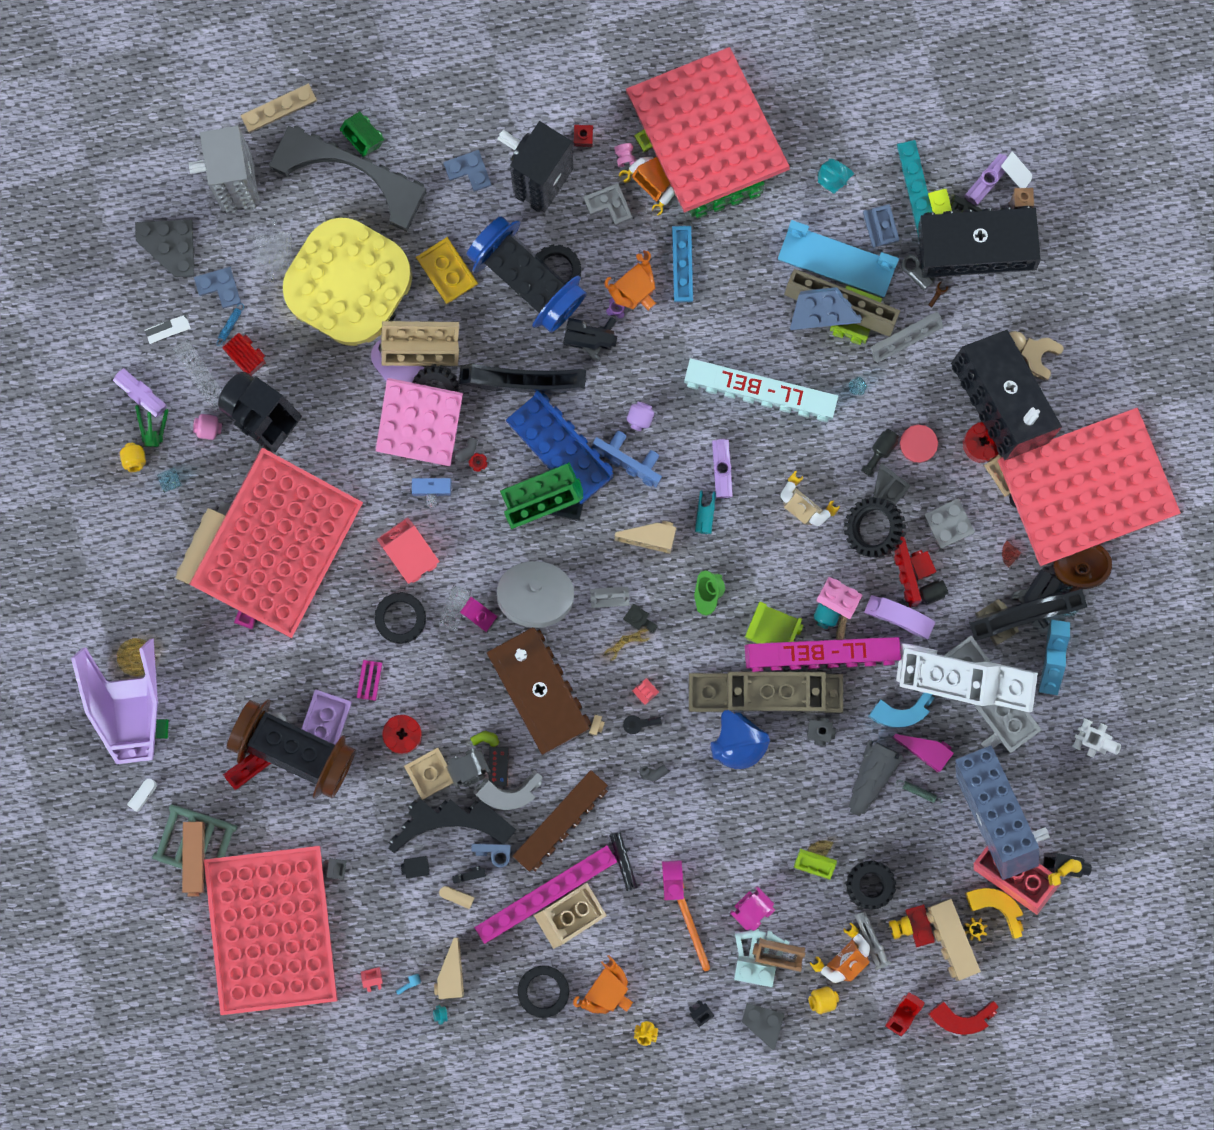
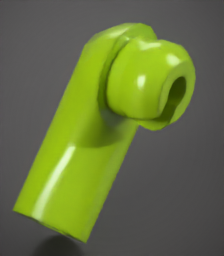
(485, 736)

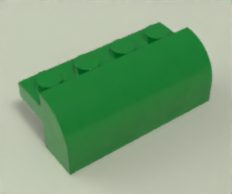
(541, 495)

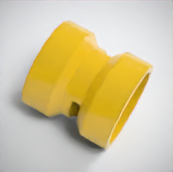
(905, 927)

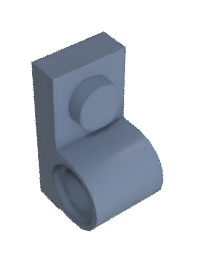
(482, 849)

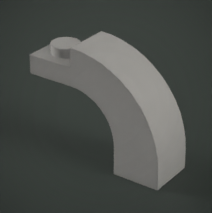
(508, 799)

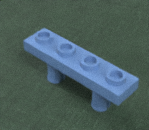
(632, 467)

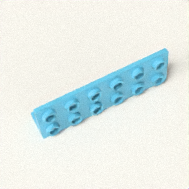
(837, 260)

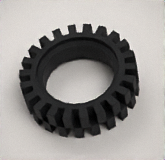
(893, 537)

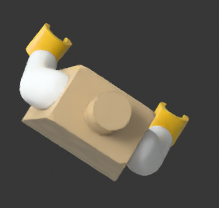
(802, 506)

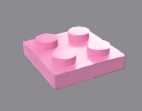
(839, 597)

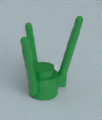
(151, 438)

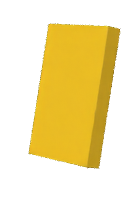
(447, 270)

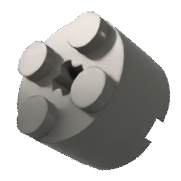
(468, 768)

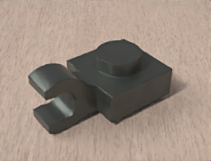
(638, 617)

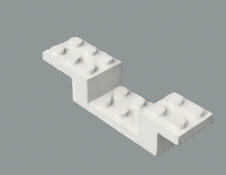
(965, 681)

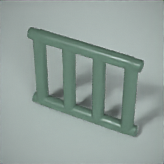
(193, 816)

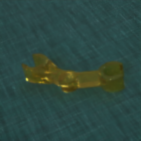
(626, 639)

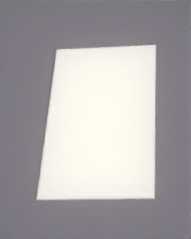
(1017, 170)

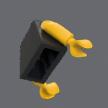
(1063, 866)

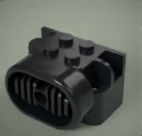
(258, 410)

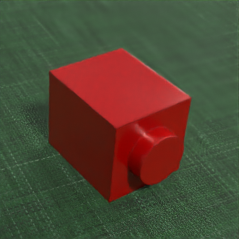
(922, 565)

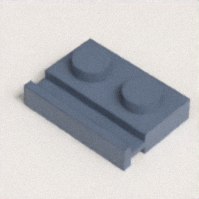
(881, 226)

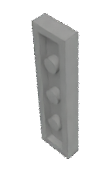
(906, 337)

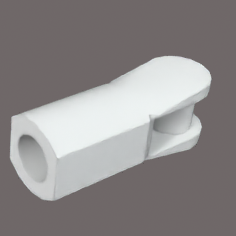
(142, 794)

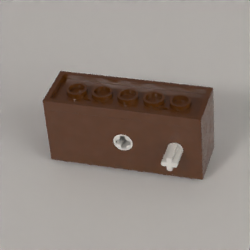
(522, 667)

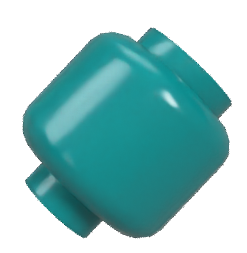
(825, 616)

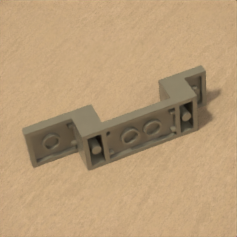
(766, 692)

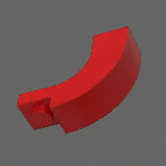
(951, 1022)

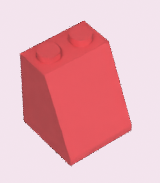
(408, 551)

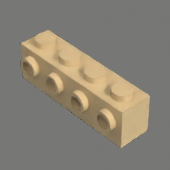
(953, 940)

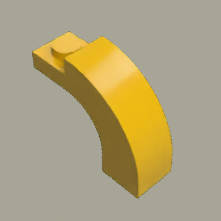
(994, 898)

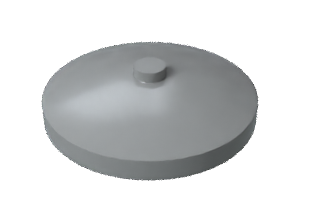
(535, 594)

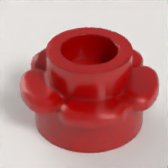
(478, 457)

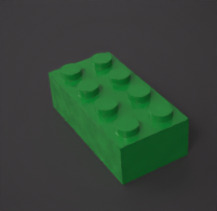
(752, 192)

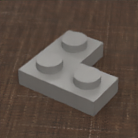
(611, 199)

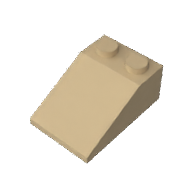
(652, 536)
(570, 915)
(450, 978)

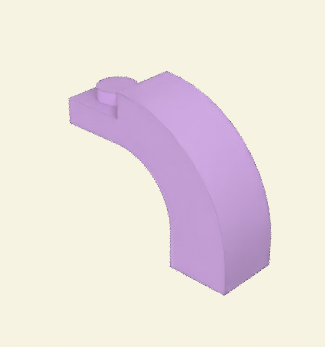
(900, 615)

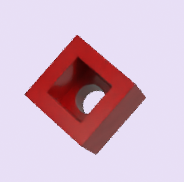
(586, 141)

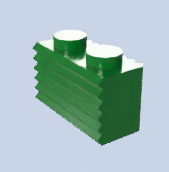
(362, 134)

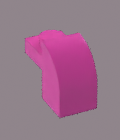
(672, 880)

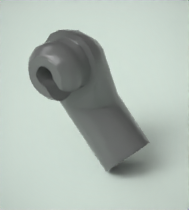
(651, 774)

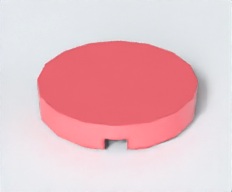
(918, 443)

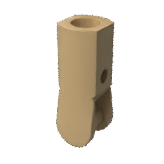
(456, 896)

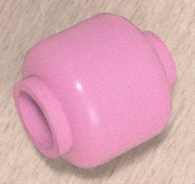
(207, 426)

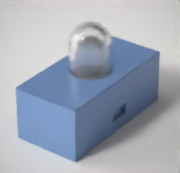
(431, 489)

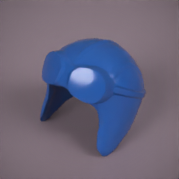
(740, 742)

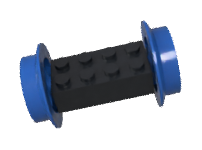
(526, 273)

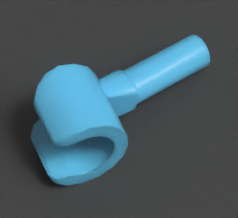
(414, 980)

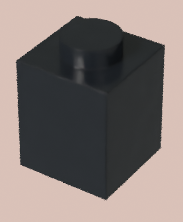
(415, 867)

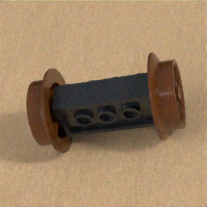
(291, 748)

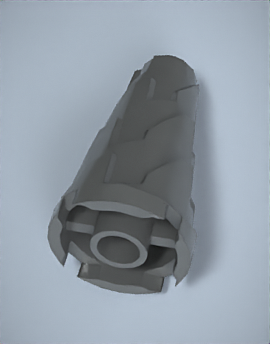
(874, 773)

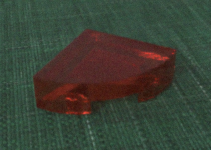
(1009, 553)

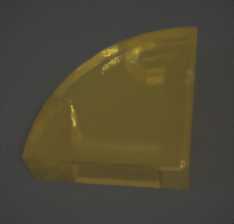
(821, 847)

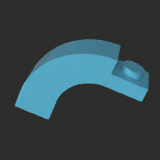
(896, 718)

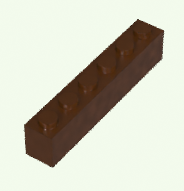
(560, 821)

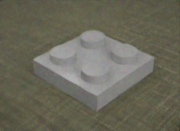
(949, 523)

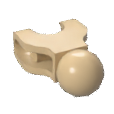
(1033, 350)

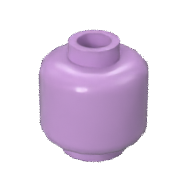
(640, 416)

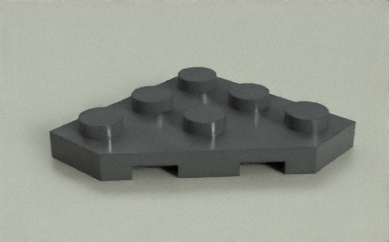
(169, 244)

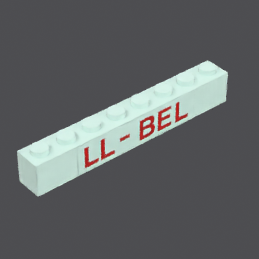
(760, 389)

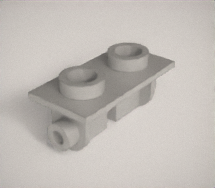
(609, 597)

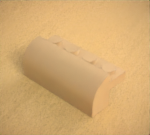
(419, 343)
(201, 541)

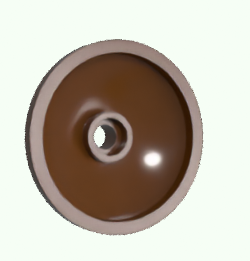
(1093, 561)

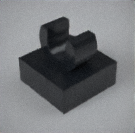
(701, 1014)

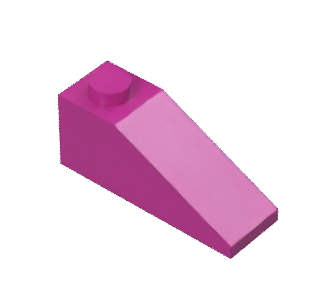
(929, 751)

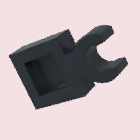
(474, 873)

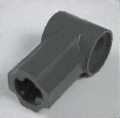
(916, 273)

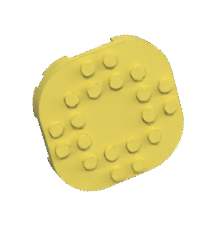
(347, 281)

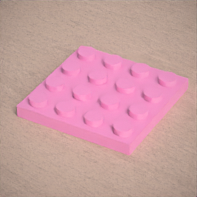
(419, 422)

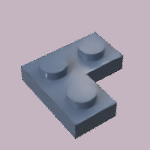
(471, 165)
(220, 281)

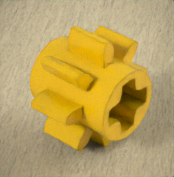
(981, 927)
(645, 1033)

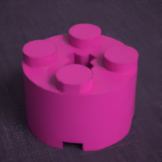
(752, 909)

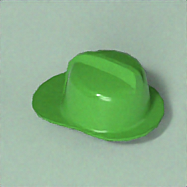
(708, 591)

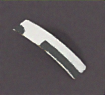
(167, 329)

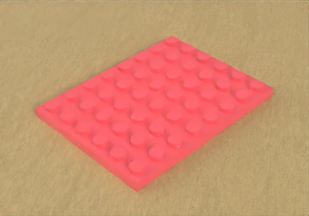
(707, 129)
(1089, 487)
(276, 543)
(270, 930)

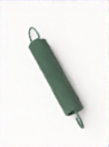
(919, 791)

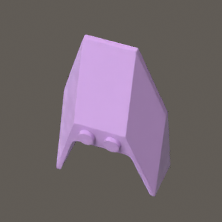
(122, 709)

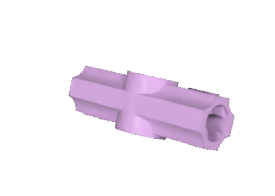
(981, 187)
(139, 393)
(723, 481)

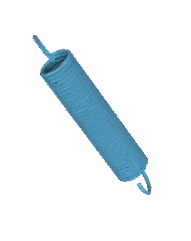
(230, 324)

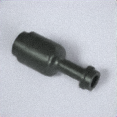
(882, 449)
(930, 593)

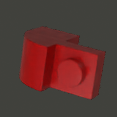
(904, 1014)

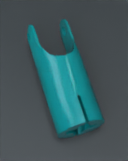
(705, 515)

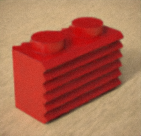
(243, 354)

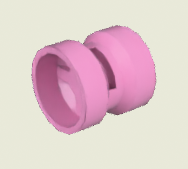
(624, 153)

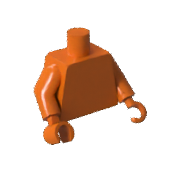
(635, 285)
(607, 991)

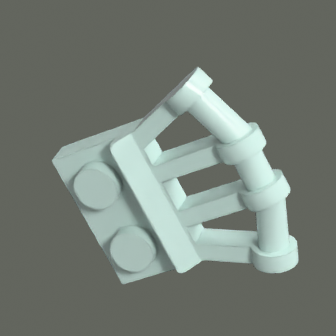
(749, 970)

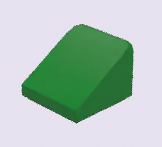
(161, 729)

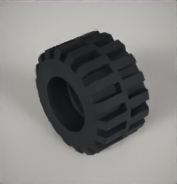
(439, 374)
(886, 877)

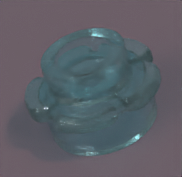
(857, 386)

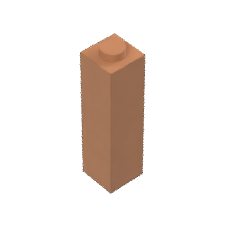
(193, 858)

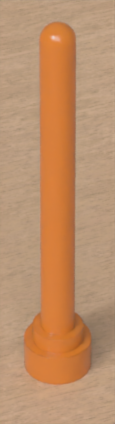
(693, 933)

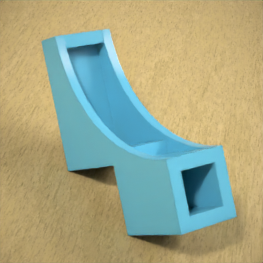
(1055, 657)

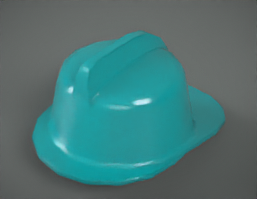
(834, 175)

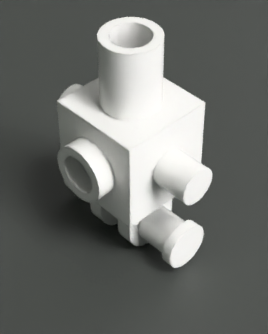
(1095, 739)

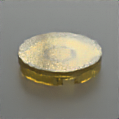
(129, 657)

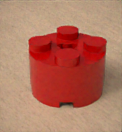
(973, 447)
(393, 741)

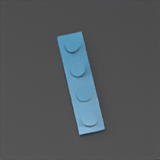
(682, 263)

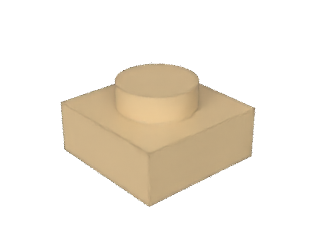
(597, 725)

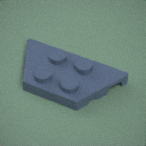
(822, 309)

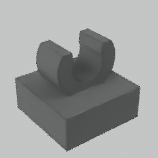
(335, 869)

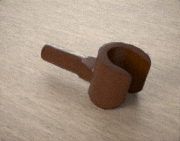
(939, 292)

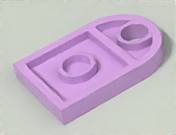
(402, 373)

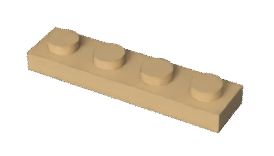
(278, 108)

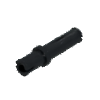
(623, 861)

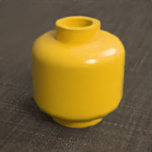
(132, 457)
(823, 1000)

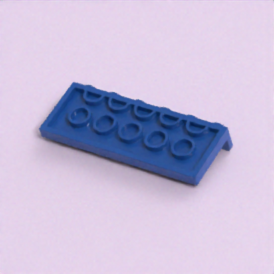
(558, 443)

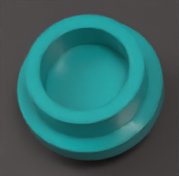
(440, 1014)

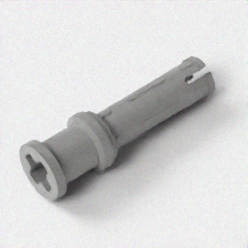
(878, 949)

